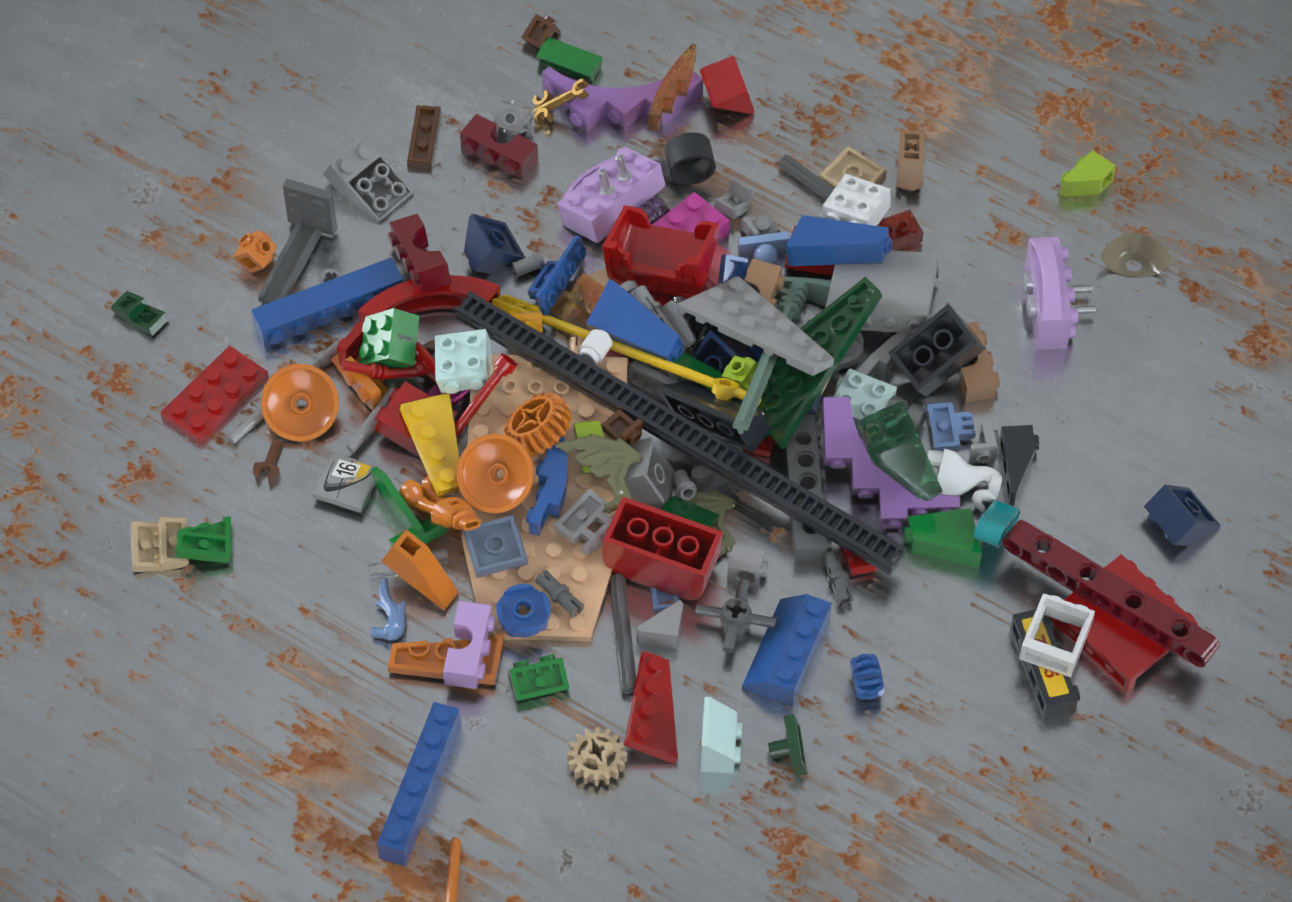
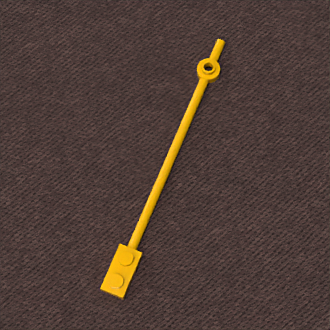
(721, 387)

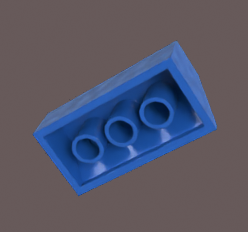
(789, 648)

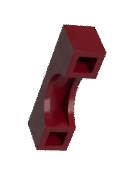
(425, 267)

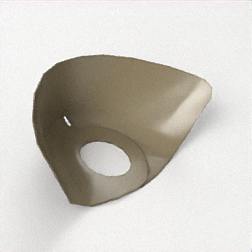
(1147, 251)

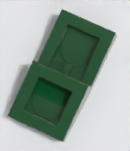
(138, 313)

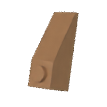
(910, 160)

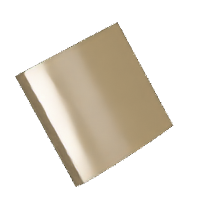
(155, 545)

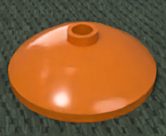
(286, 389)
(479, 470)

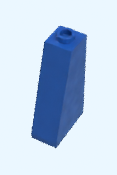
(836, 242)
(634, 324)

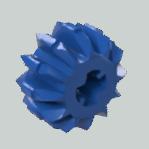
(867, 676)

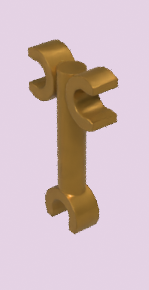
(549, 103)

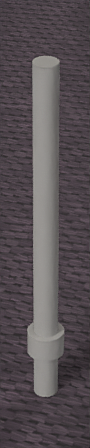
(321, 360)

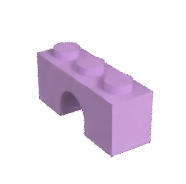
(465, 665)

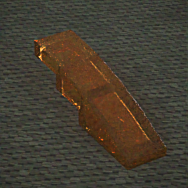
(674, 84)

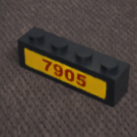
(1052, 690)

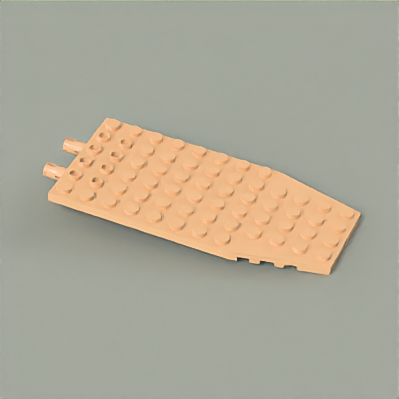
(550, 551)

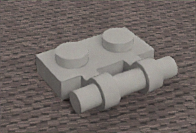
(581, 517)

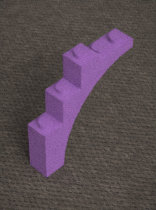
(619, 104)
(845, 447)

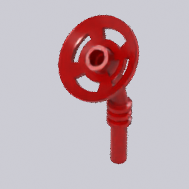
(423, 366)

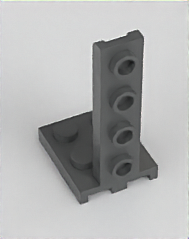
(313, 214)

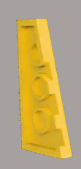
(434, 436)

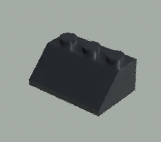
(937, 350)

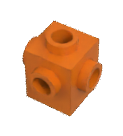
(255, 251)

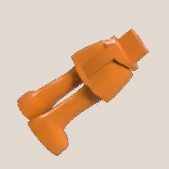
(444, 511)

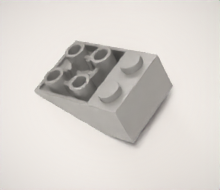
(368, 180)

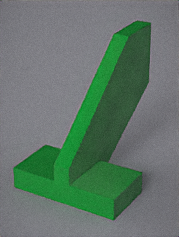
(424, 530)

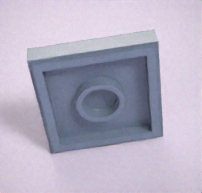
(495, 546)

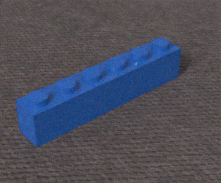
(323, 302)
(419, 784)

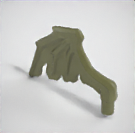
(605, 458)
(719, 504)

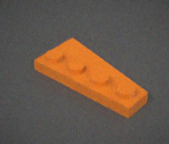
(428, 658)

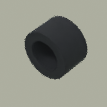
(690, 158)

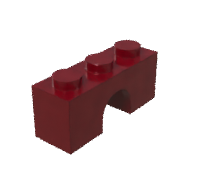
(513, 157)

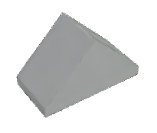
(663, 628)

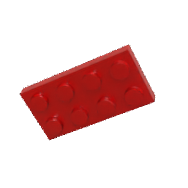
(214, 394)

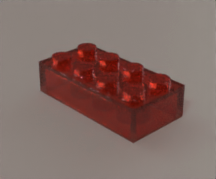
(903, 229)

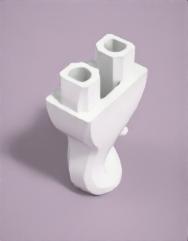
(958, 477)

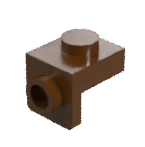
(623, 427)

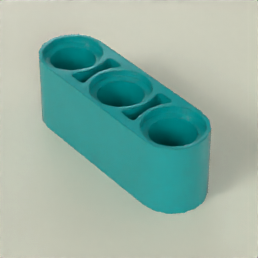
(996, 523)

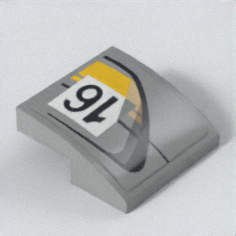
(345, 483)

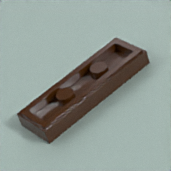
(424, 137)

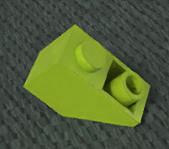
(1088, 176)

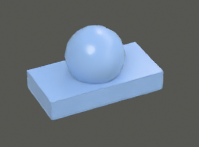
(763, 247)

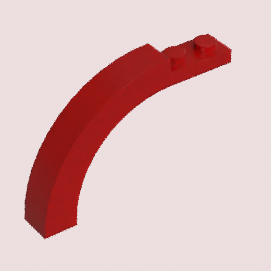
(411, 299)

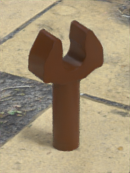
(269, 463)

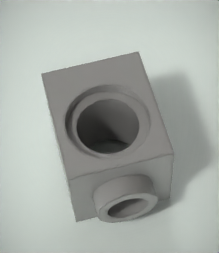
(746, 564)

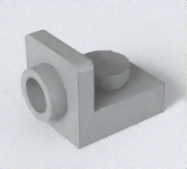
(759, 226)

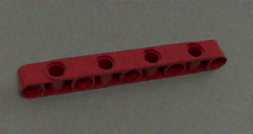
(1111, 593)

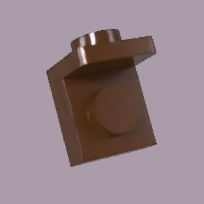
(540, 30)

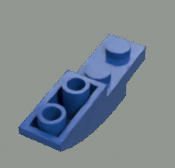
(552, 488)

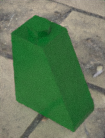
(944, 536)

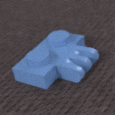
(949, 427)

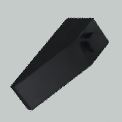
(1017, 455)

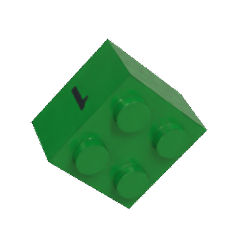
(390, 339)

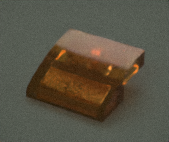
(579, 302)

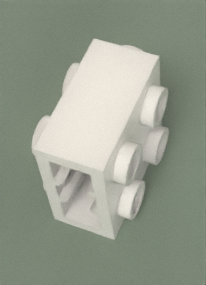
(857, 201)

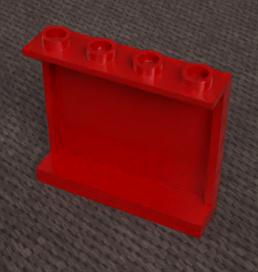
(1111, 643)

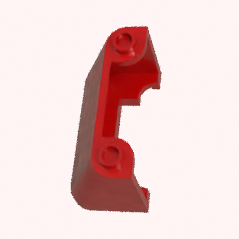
(659, 256)

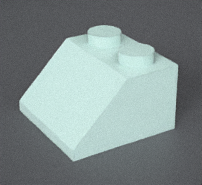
(719, 738)

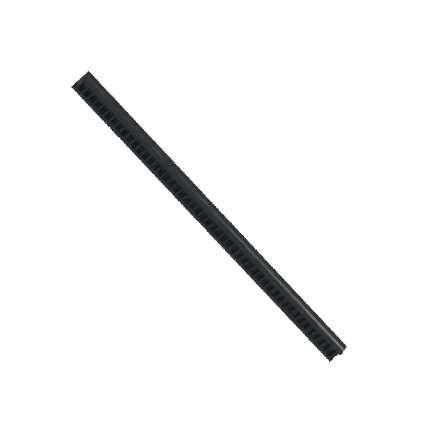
(682, 434)

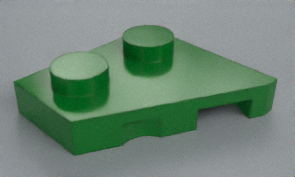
(205, 541)

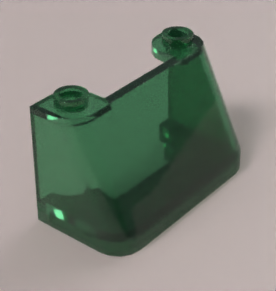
(899, 451)

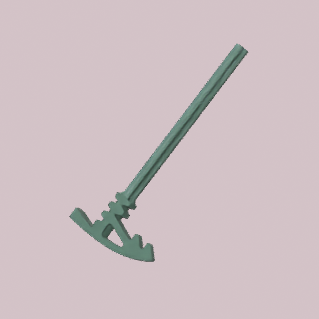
(790, 303)

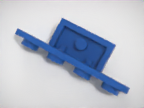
(556, 275)

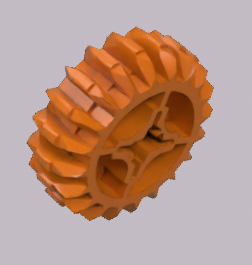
(539, 422)

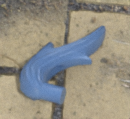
(396, 615)

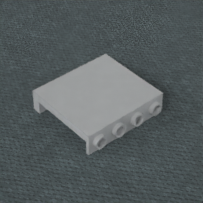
(905, 285)

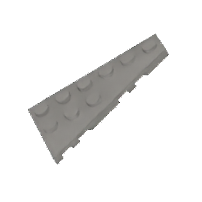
(753, 320)

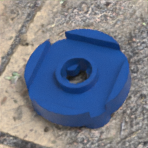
(523, 625)

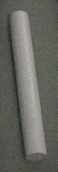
(368, 424)

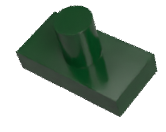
(791, 746)

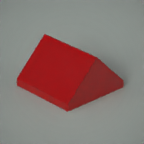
(726, 86)

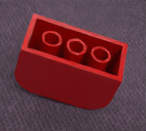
(661, 549)

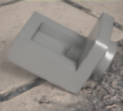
(735, 201)
(987, 448)

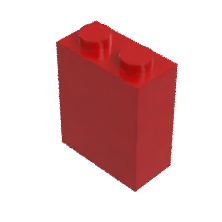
(391, 421)

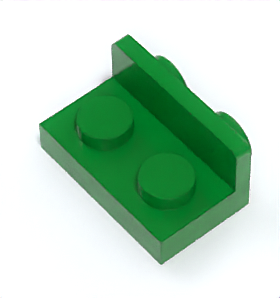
(538, 678)

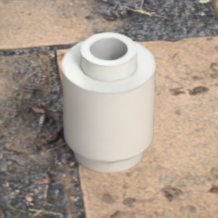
(595, 346)

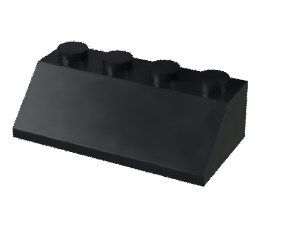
(714, 414)

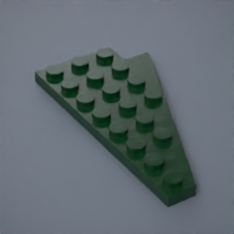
(793, 391)

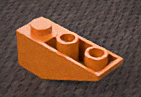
(420, 568)

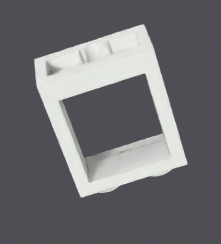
(1047, 655)

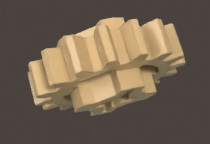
(589, 764)

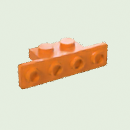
(368, 389)

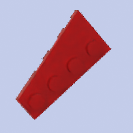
(652, 710)

